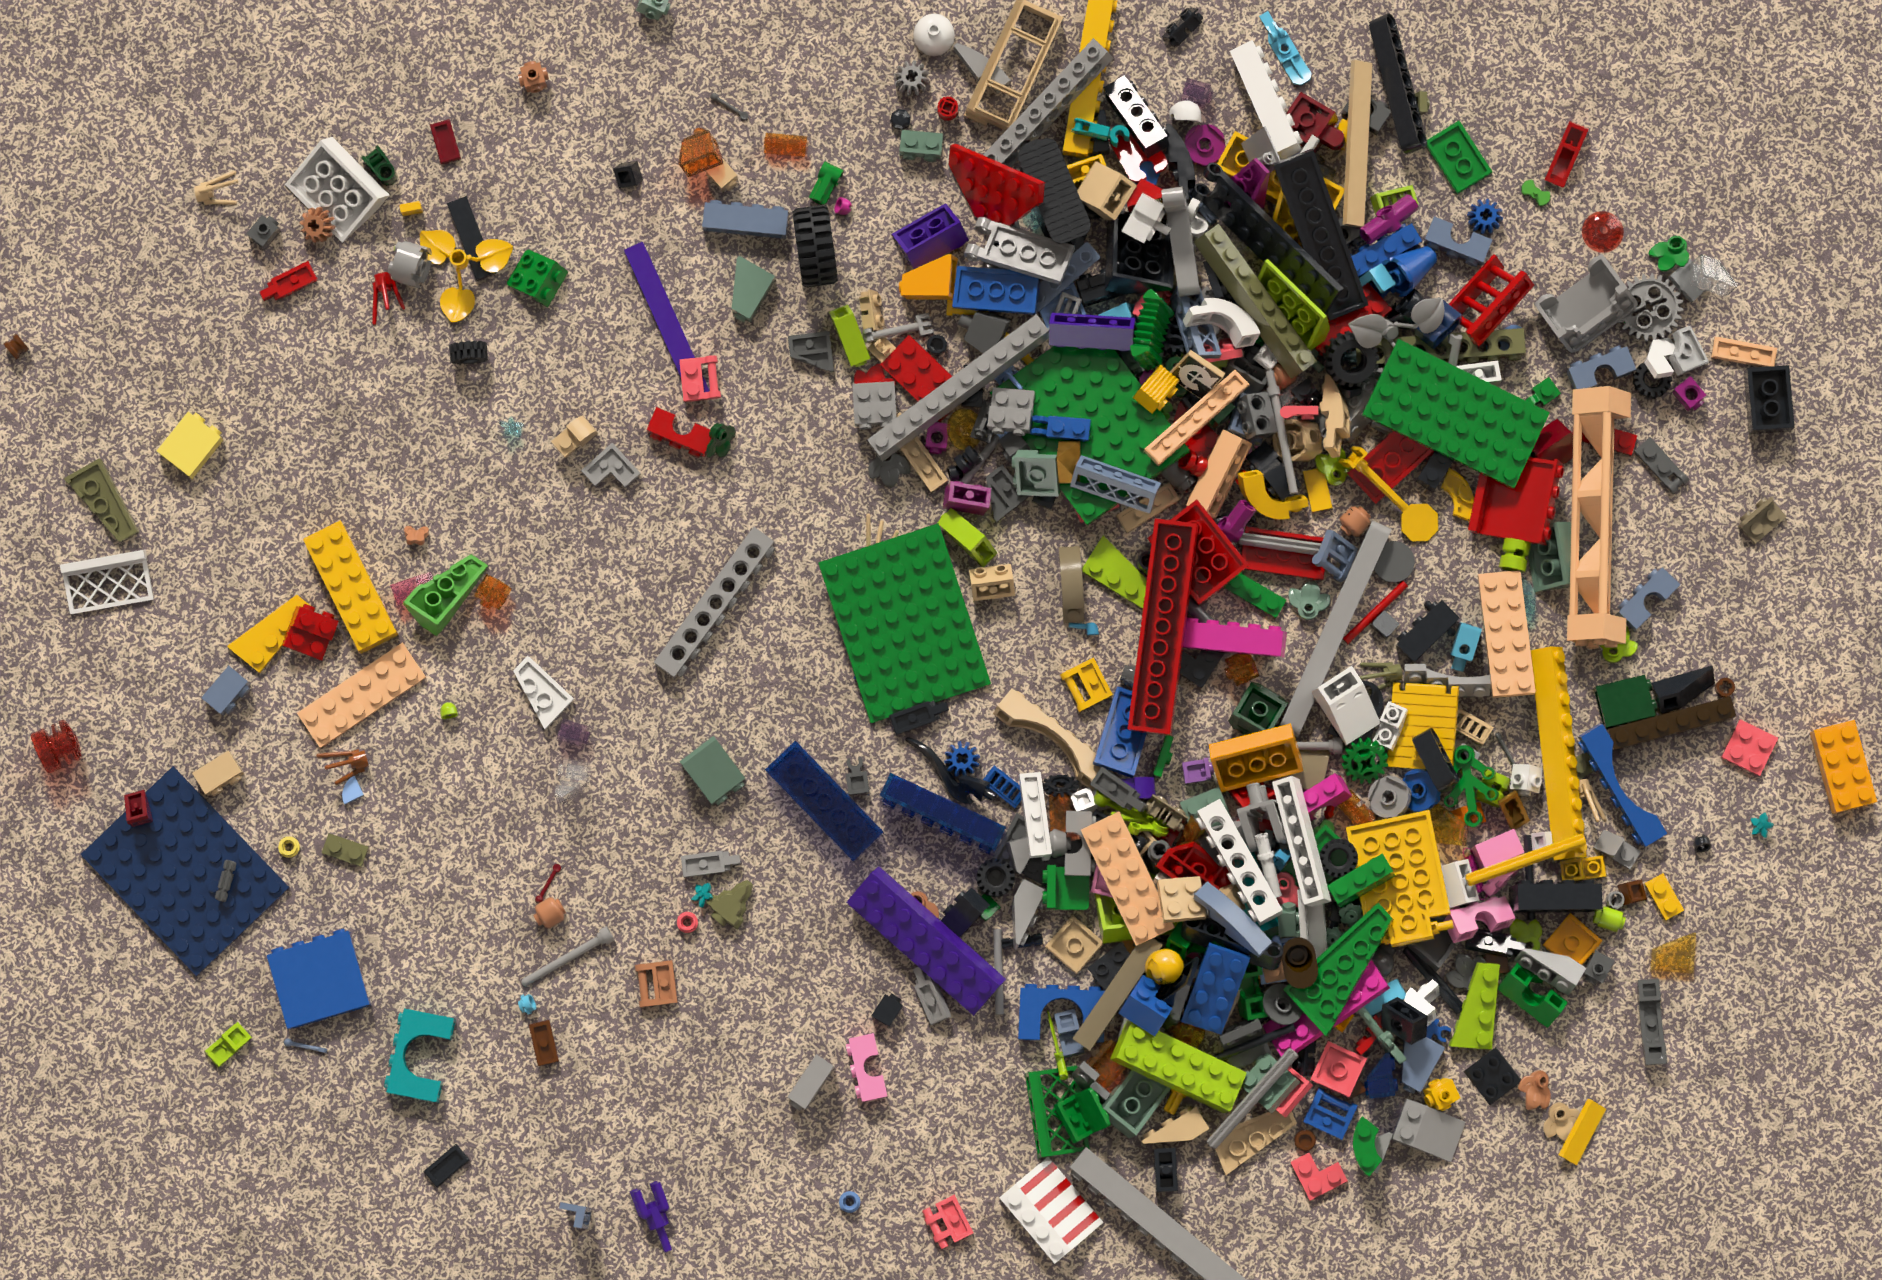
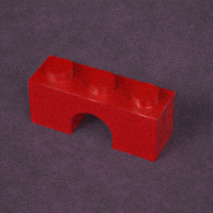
(661, 428)

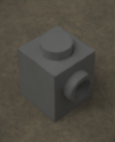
(264, 231)
(1011, 444)
(1597, 968)

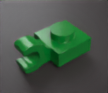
(1544, 392)

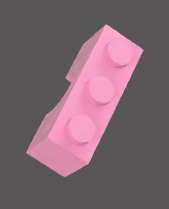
(1493, 912)
(861, 1049)

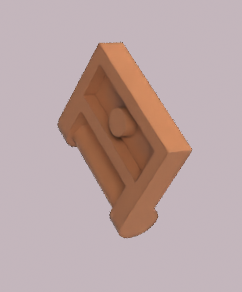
(663, 983)

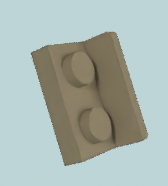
(1762, 520)

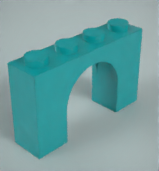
(401, 1079)

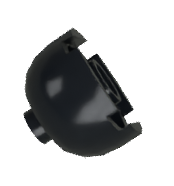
(1402, 312)

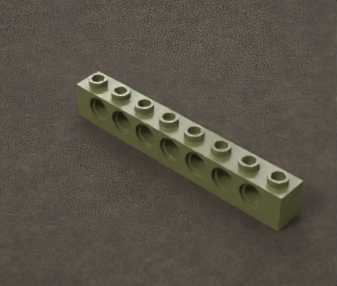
(1514, 338)

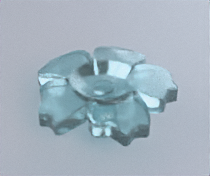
(1034, 218)

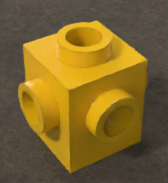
(1440, 1094)

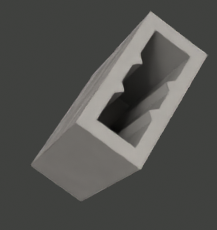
(810, 1083)

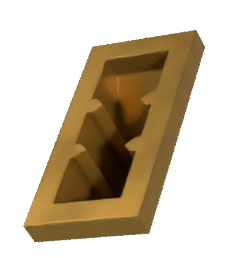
(1067, 458)
(1513, 810)

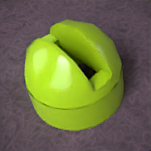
(447, 709)

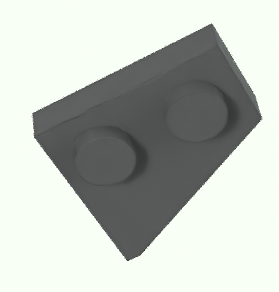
(812, 349)
(1003, 493)

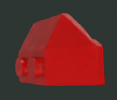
(1193, 861)

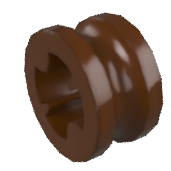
(1720, 683)

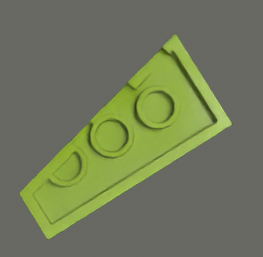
(1115, 572)
(1478, 1009)

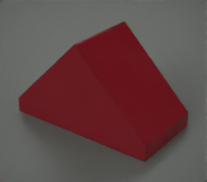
(137, 808)

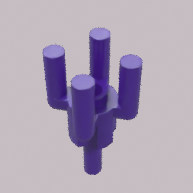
(654, 1212)

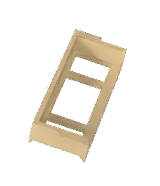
(983, 117)

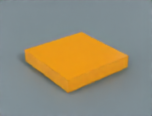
(1573, 940)

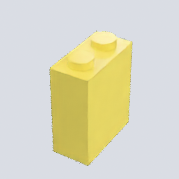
(190, 444)

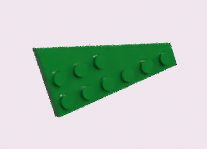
(1341, 969)

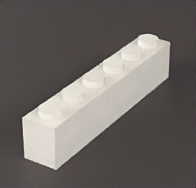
(1266, 100)
(1301, 841)

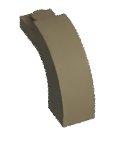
(1071, 584)

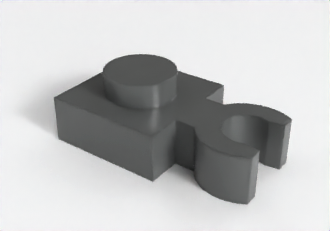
(857, 781)

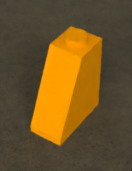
(931, 280)

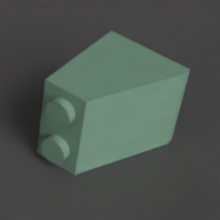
(713, 771)

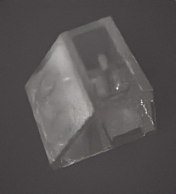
(574, 780)

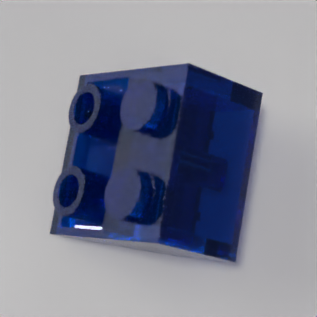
(1379, 1080)

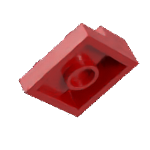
(310, 631)

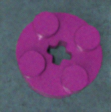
(1205, 133)

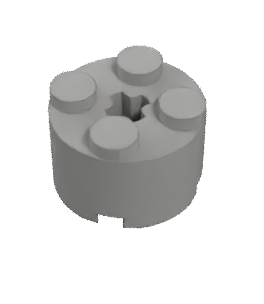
(410, 264)

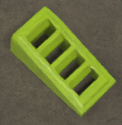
(1381, 199)

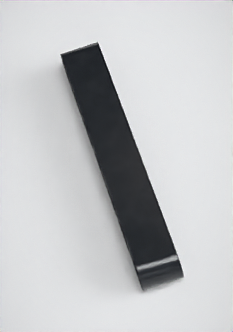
(1398, 83)

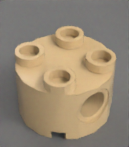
(1303, 440)

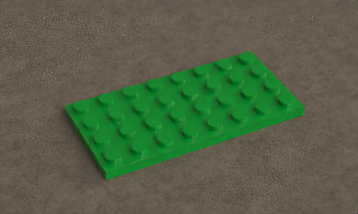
(1455, 413)

